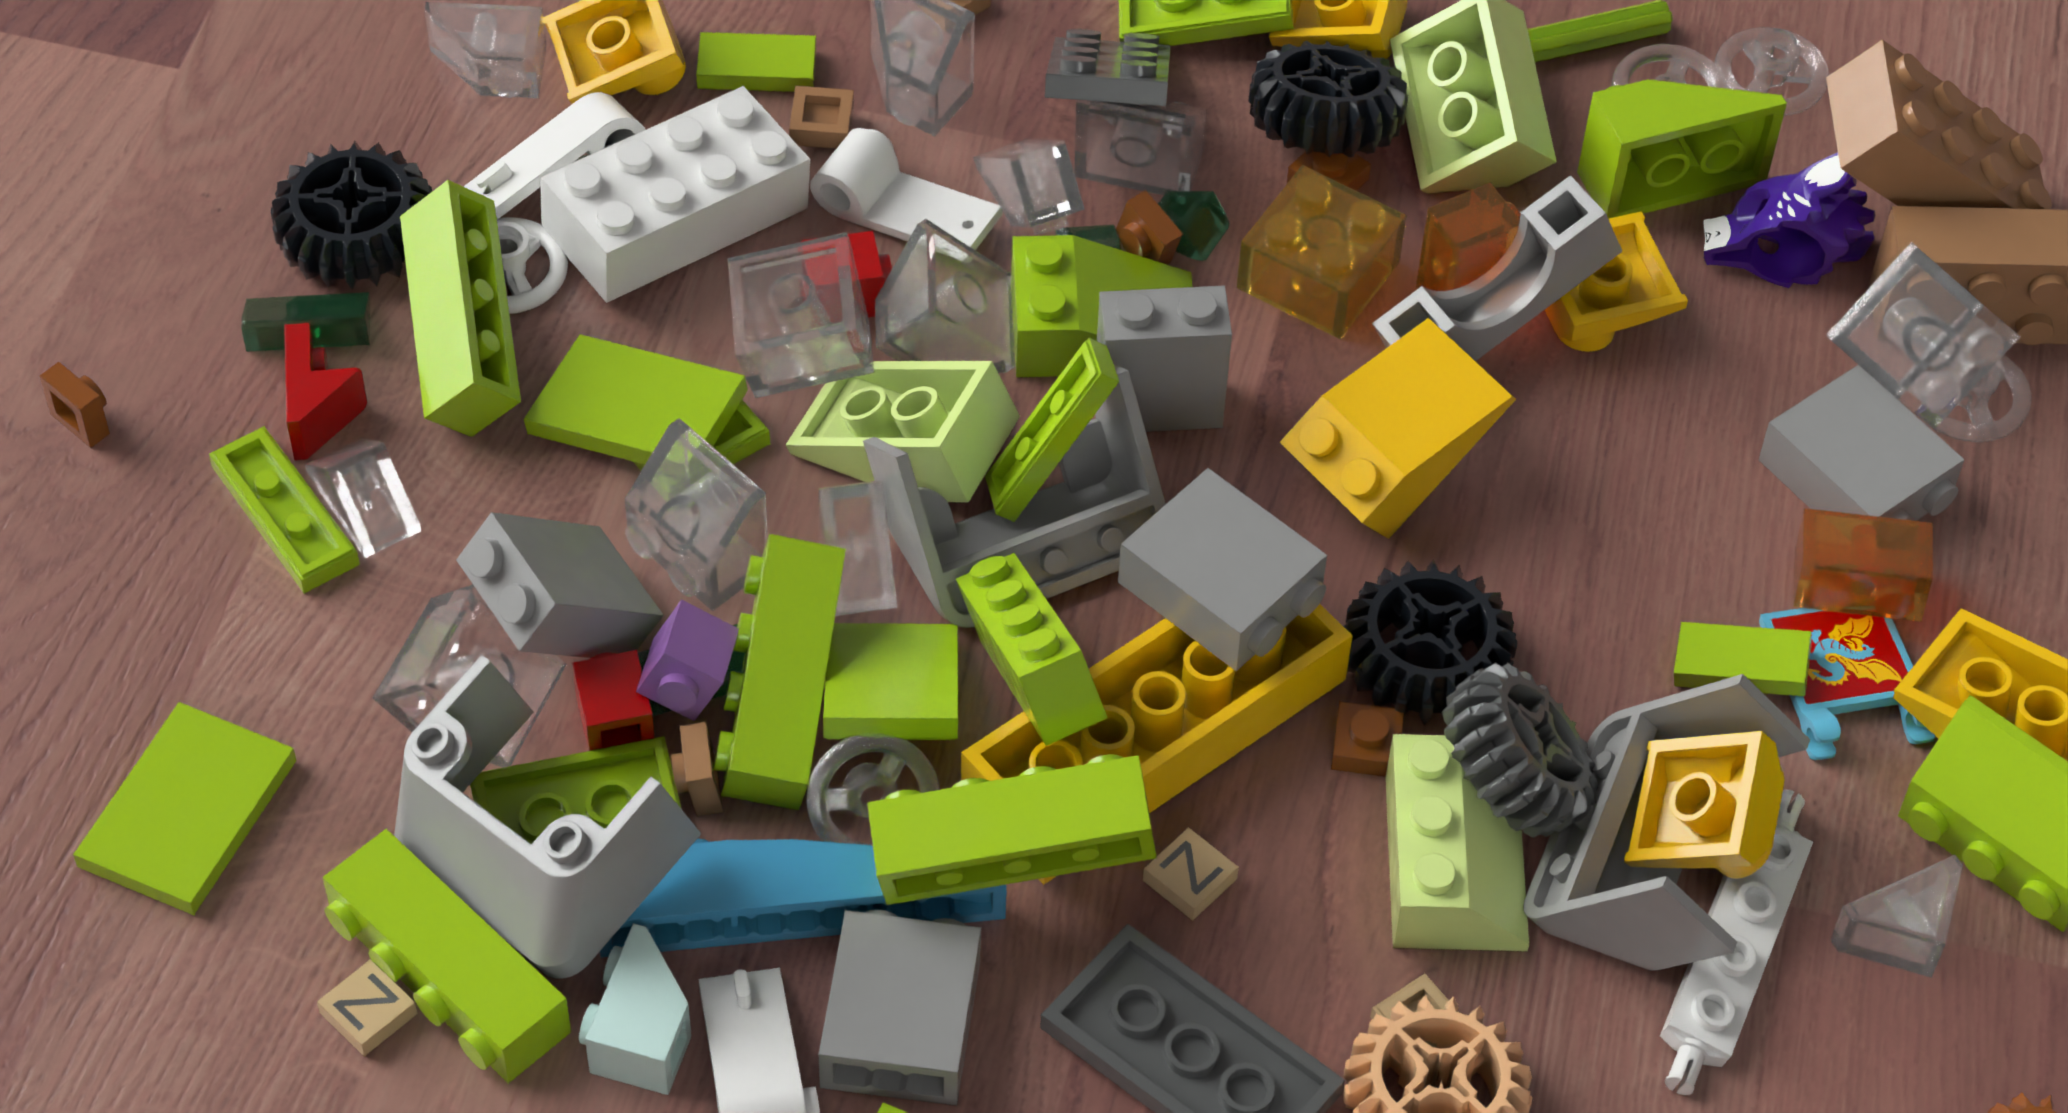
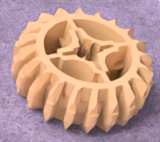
(1460, 1052)

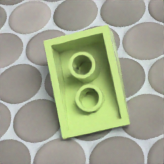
(938, 412)

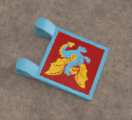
(1851, 669)

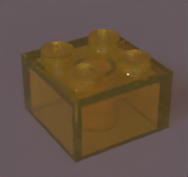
(1321, 251)

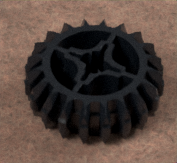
(1328, 99)
(345, 213)
(1433, 621)

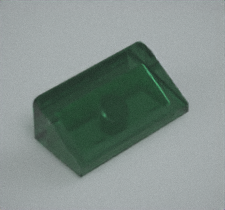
(333, 320)

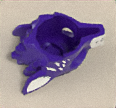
(1809, 217)

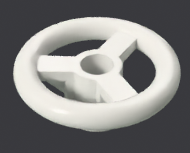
(518, 242)

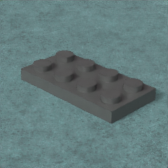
(1108, 70)
(1181, 1038)

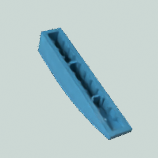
(780, 892)

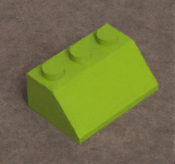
(1997, 807)

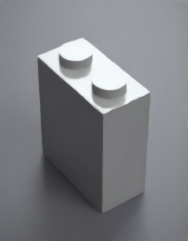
(1174, 350)
(1861, 453)
(1223, 569)
(558, 586)
(900, 1007)

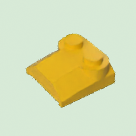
(1343, 22)
(616, 47)
(1620, 293)
(1708, 804)

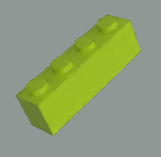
(459, 309)
(1031, 648)
(782, 672)
(1011, 829)
(446, 956)

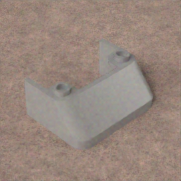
(1063, 533)
(1582, 880)
(547, 897)

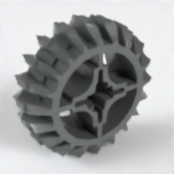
(1520, 750)

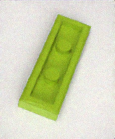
(1051, 429)
(284, 509)

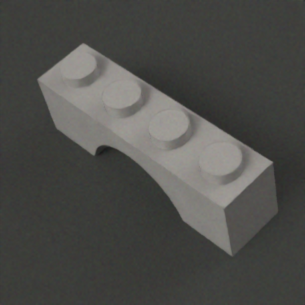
(1555, 249)

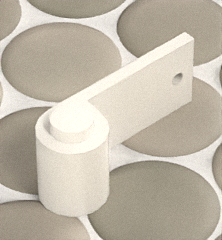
(582, 128)
(867, 188)
(753, 1045)

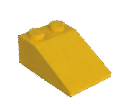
(1398, 426)
(1997, 669)

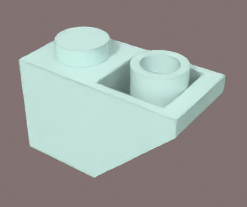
(642, 1019)

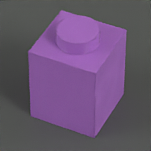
(687, 660)

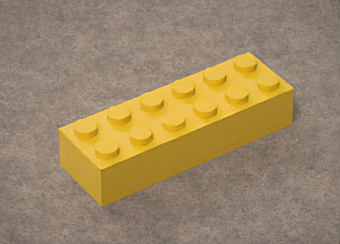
(1178, 706)

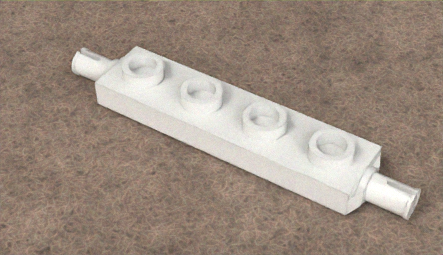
(1720, 989)

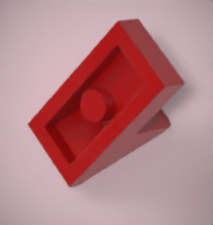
(317, 398)

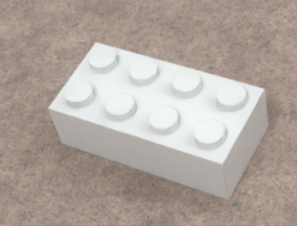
(674, 193)

